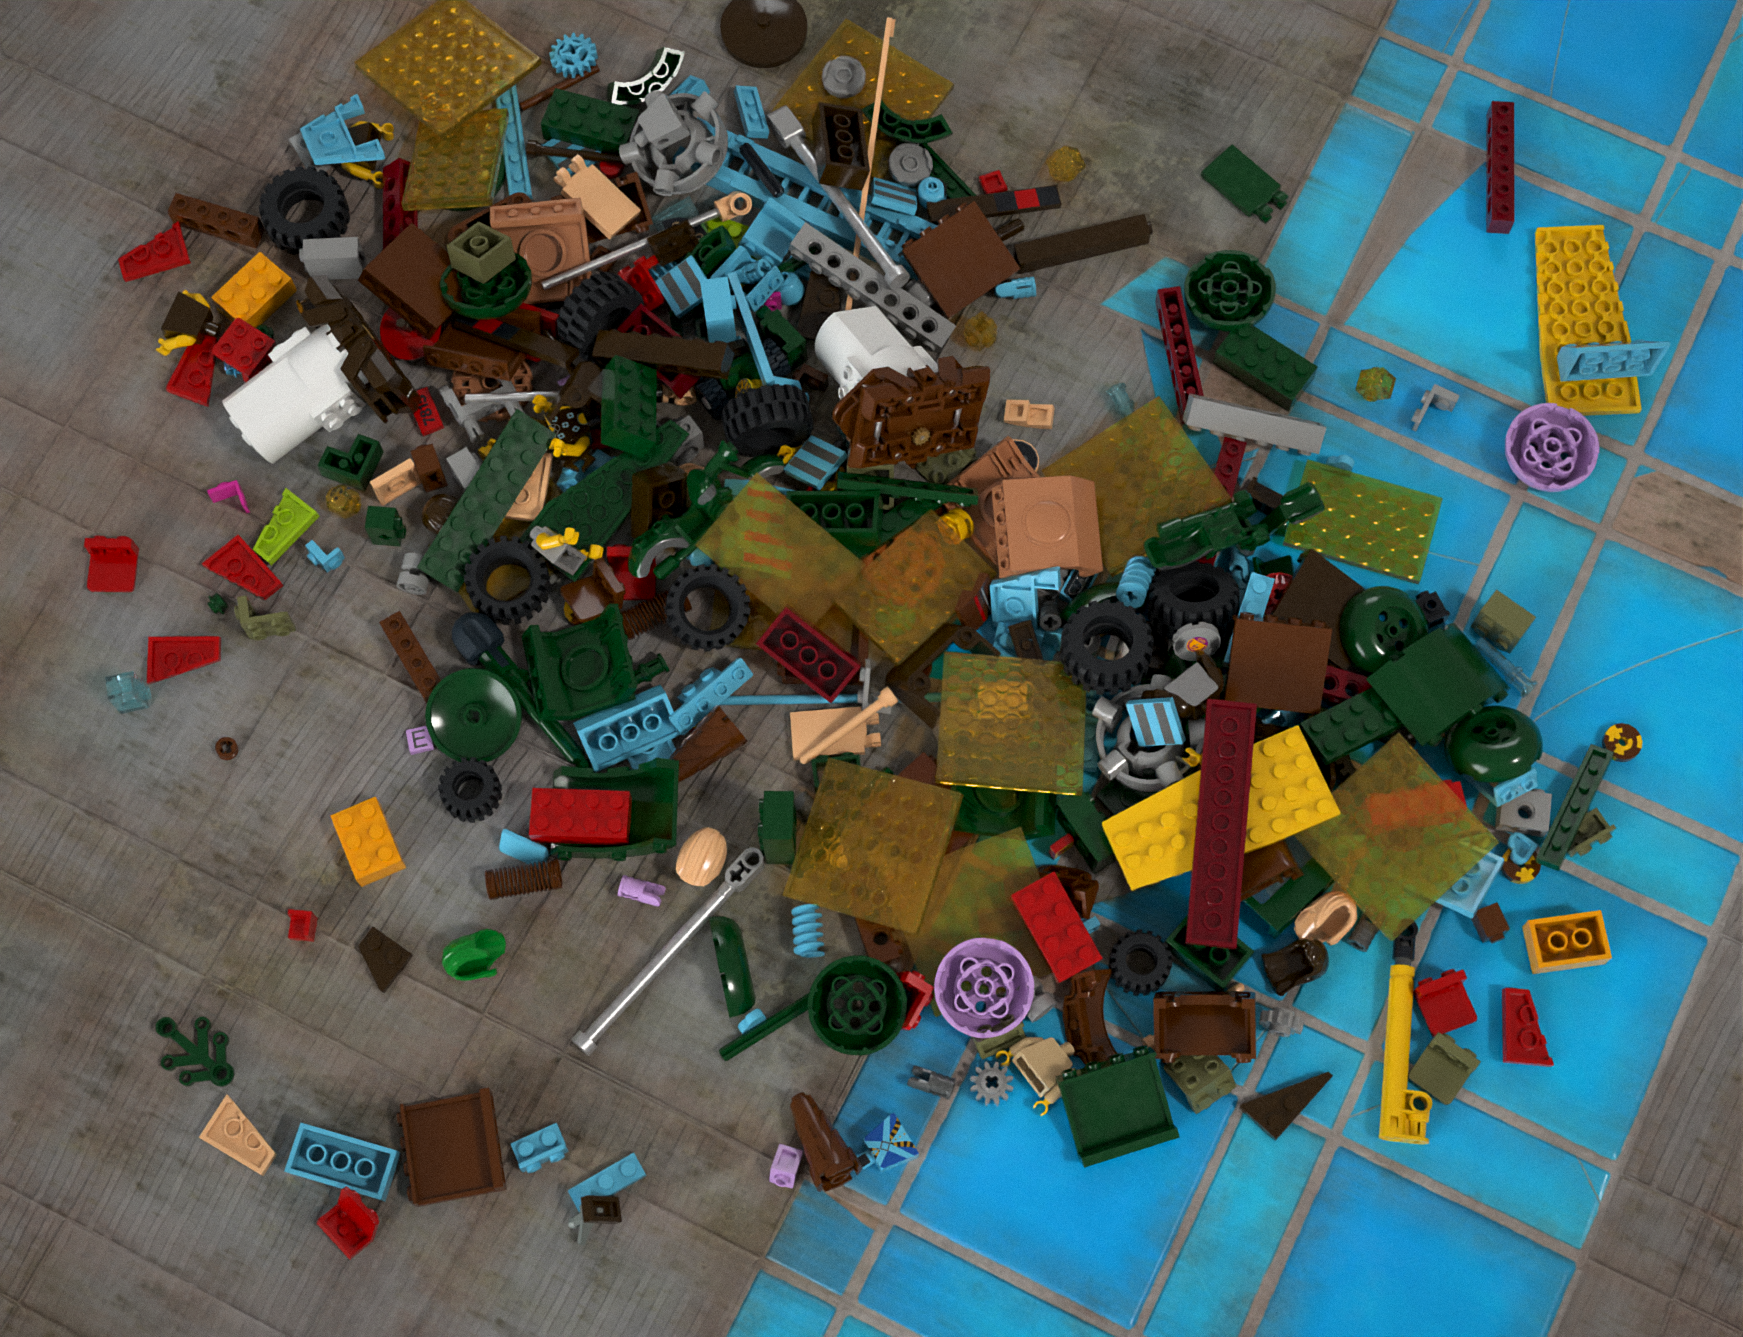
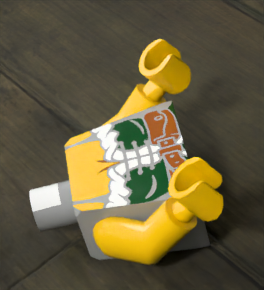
(560, 548)

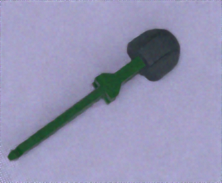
(481, 642)

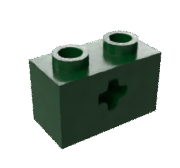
(385, 526)

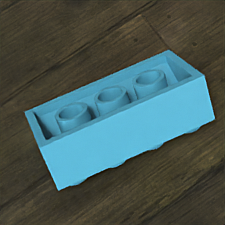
(600, 729)

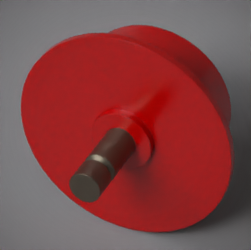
(402, 338)

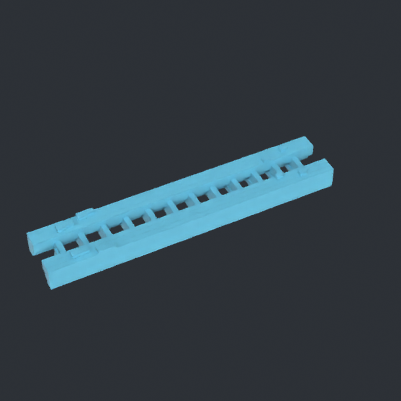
(836, 228)

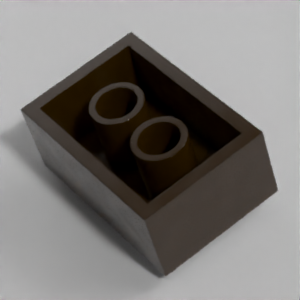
(657, 493)

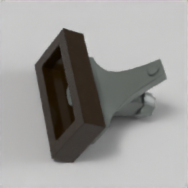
(595, 1210)

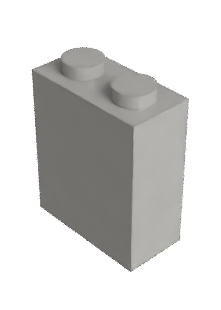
(333, 257)

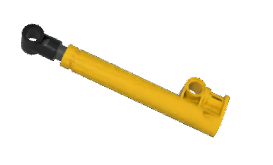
(1398, 1116)

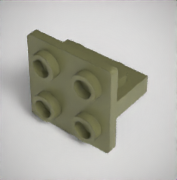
(989, 1046)

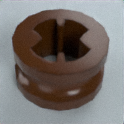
(226, 756)

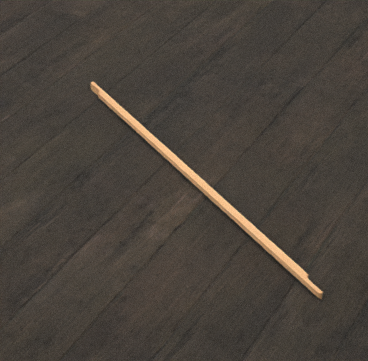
(889, 32)

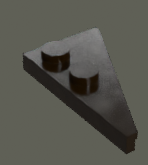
(1279, 1109)

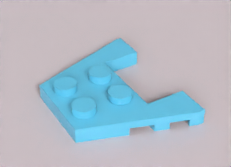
(331, 141)
(1016, 600)

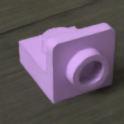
(785, 1166)

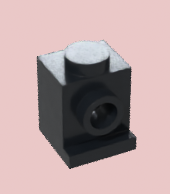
(1436, 615)

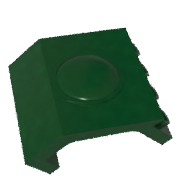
(580, 667)
(1000, 810)

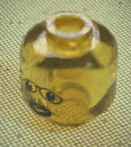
(343, 501)

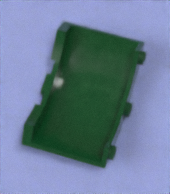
(1438, 683)
(652, 812)

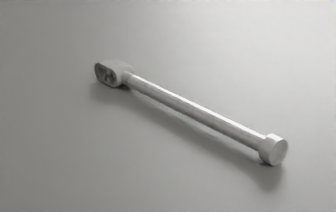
(791, 133)
(587, 1040)

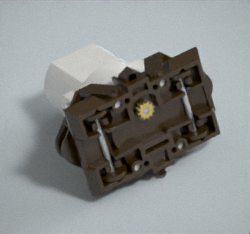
(319, 377)

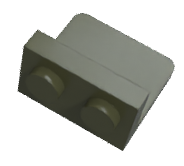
(946, 465)
(264, 625)
(1443, 1068)
(1201, 1079)

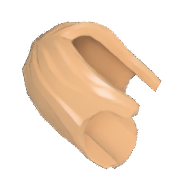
(702, 857)
(1327, 918)

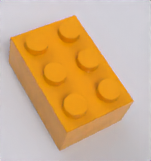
(254, 291)
(368, 841)
(1566, 942)

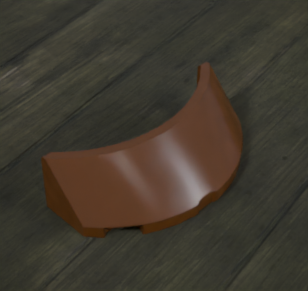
(1077, 884)
(1085, 1016)

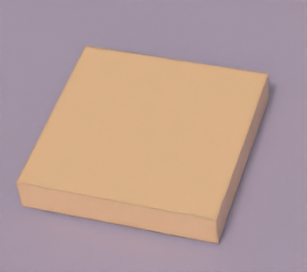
(396, 482)

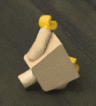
(1040, 1063)

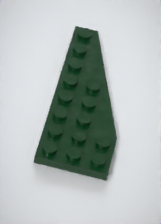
(604, 497)

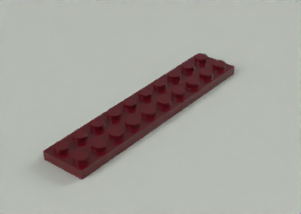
(1221, 824)

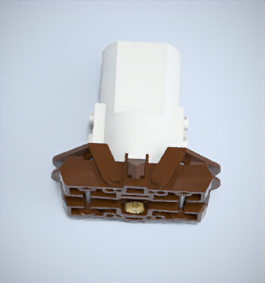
(894, 395)

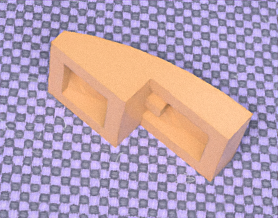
(1029, 415)

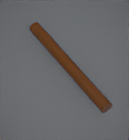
(538, 98)

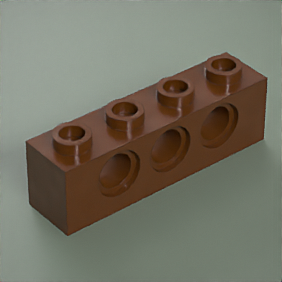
(216, 220)
(410, 654)
(887, 953)

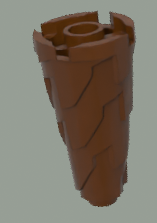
(707, 743)
(824, 1148)

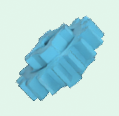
(573, 55)

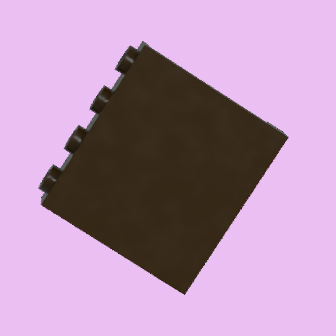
(1319, 593)

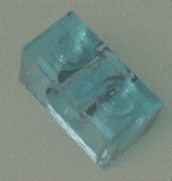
(127, 692)

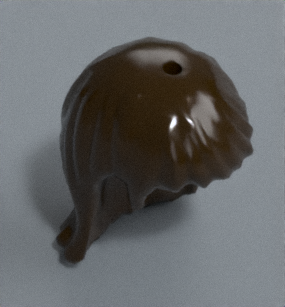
(437, 511)
(1295, 964)

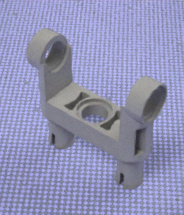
(472, 412)

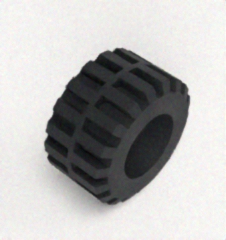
(461, 773)
(1146, 943)

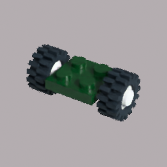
(716, 396)

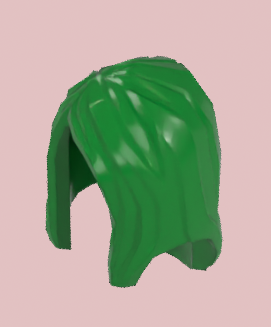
(473, 955)

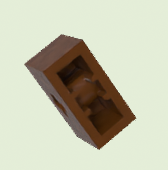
(429, 467)

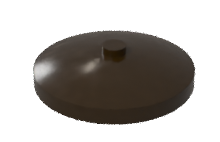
(764, 31)

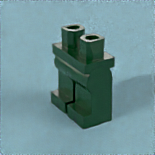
(783, 334)

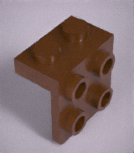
(593, 594)

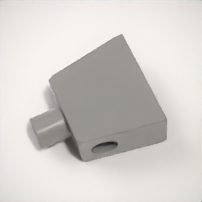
(661, 124)

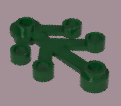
(198, 1055)

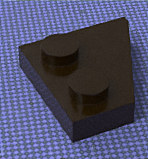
(383, 957)

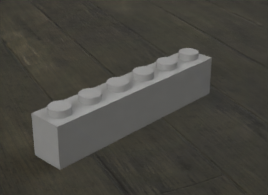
(1254, 424)

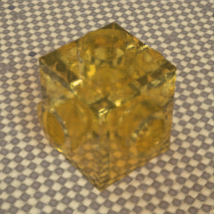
(1065, 163)
(980, 331)
(1375, 384)

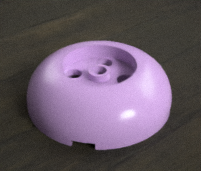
(1570, 435)
(965, 964)

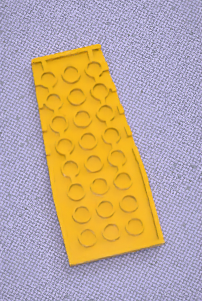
(1580, 307)
(1285, 798)

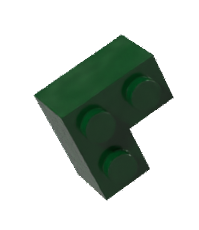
(355, 467)

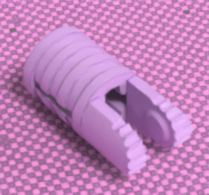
(641, 890)

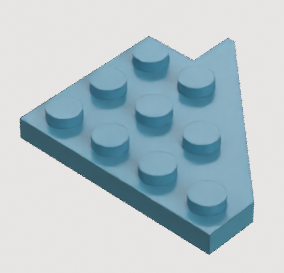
(1472, 888)

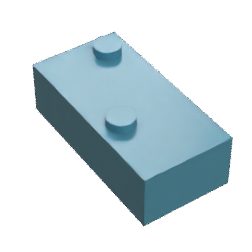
(719, 309)
(342, 1161)

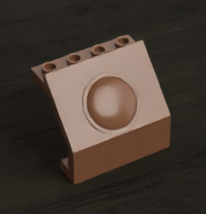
(550, 240)
(998, 464)
(1046, 525)

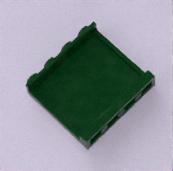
(1116, 1106)

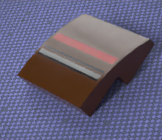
(975, 605)

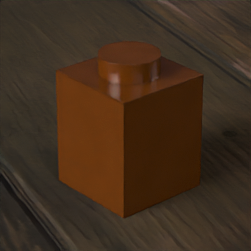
(1490, 923)

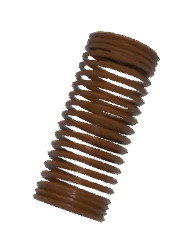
(626, 625)
(491, 882)

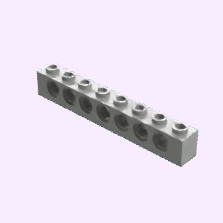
(866, 275)

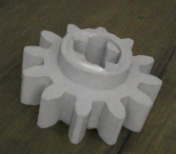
(1281, 1022)
(991, 1074)

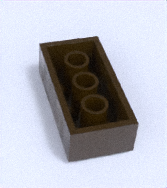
(840, 146)

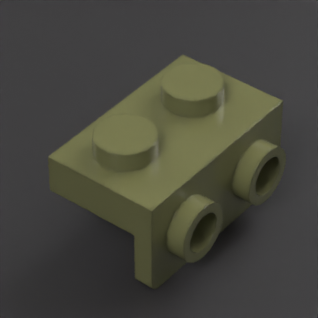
(1592, 830)

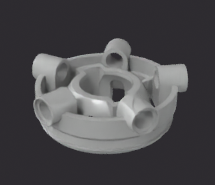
(703, 147)
(1120, 761)

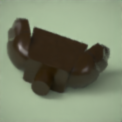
(1192, 688)

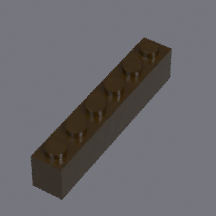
(666, 354)

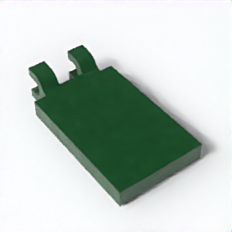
(1244, 184)

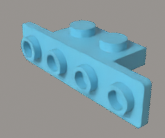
(707, 692)

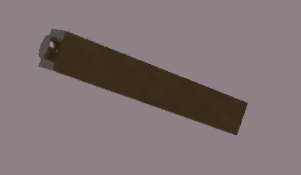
(1082, 243)

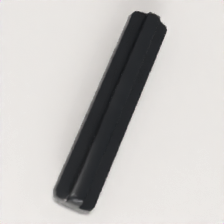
(761, 170)

